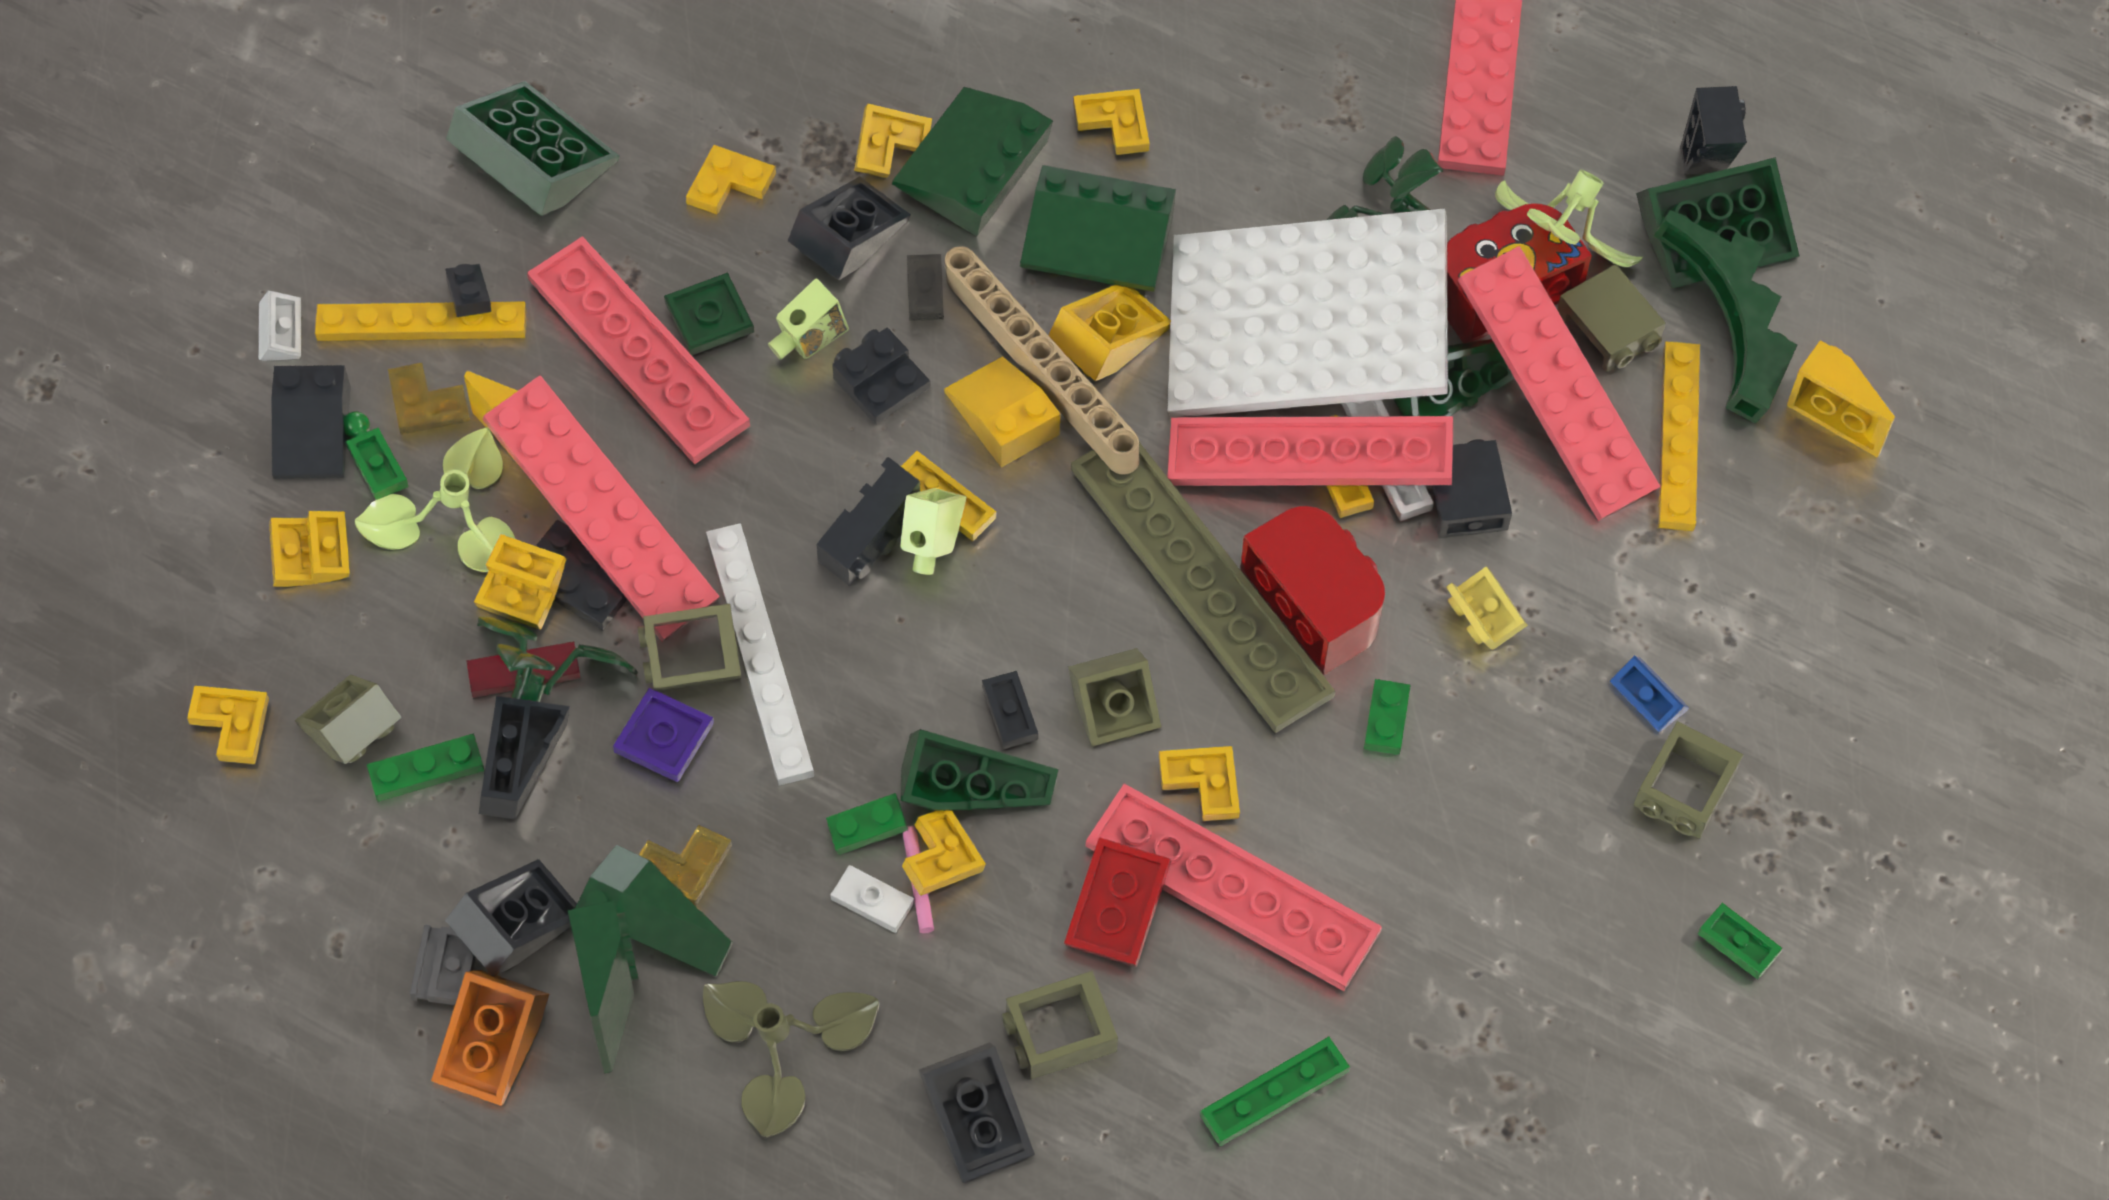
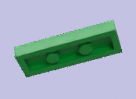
(425, 767)

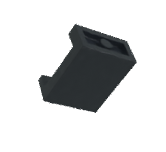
(1478, 492)

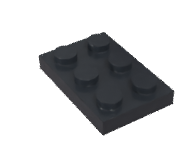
(584, 583)

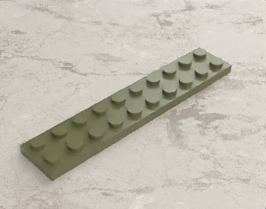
(1207, 588)

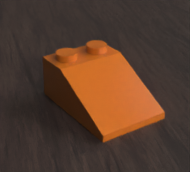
(489, 1035)

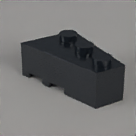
(1713, 130)
(870, 528)
(517, 752)

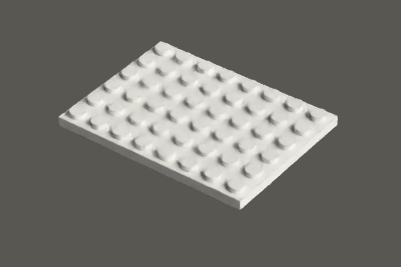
(1309, 314)

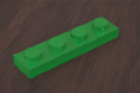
(1274, 1091)

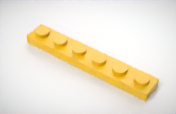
(417, 322)
(1679, 436)

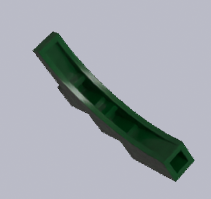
(1728, 269)

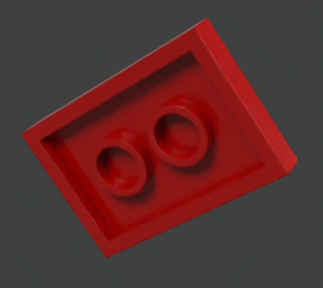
(1117, 902)

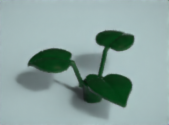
(1412, 174)
(529, 683)

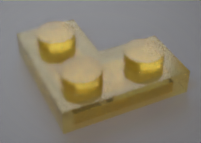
(424, 409)
(696, 864)

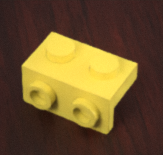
(1487, 609)

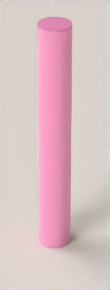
(922, 902)

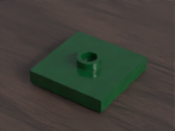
(709, 314)

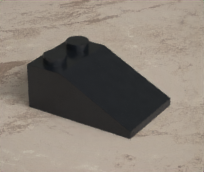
(846, 227)
(309, 421)
(512, 916)
(977, 1111)

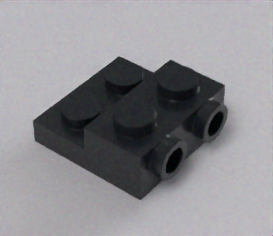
(879, 375)

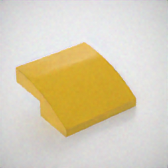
(309, 549)
(520, 581)

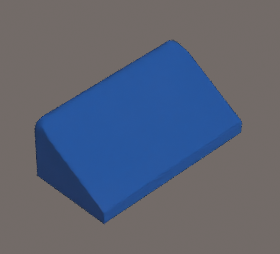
(1649, 693)

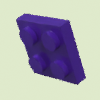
(663, 735)

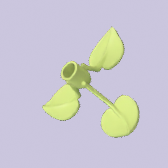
(1580, 195)
(471, 462)

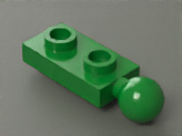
(373, 456)

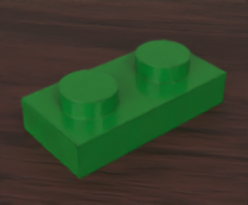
(1387, 717)
(867, 824)
(1740, 941)

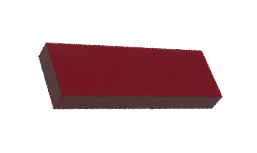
(491, 675)

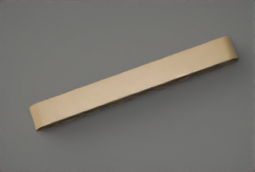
(1027, 345)

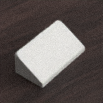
(279, 327)

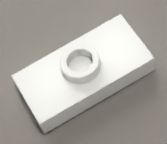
(872, 899)

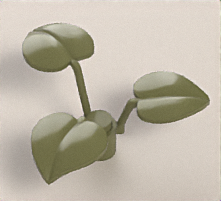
(738, 1006)

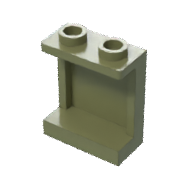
(1613, 317)

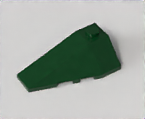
(1471, 373)
(961, 776)
(656, 910)

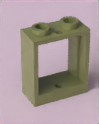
(728, 642)
(1701, 751)
(1100, 1045)

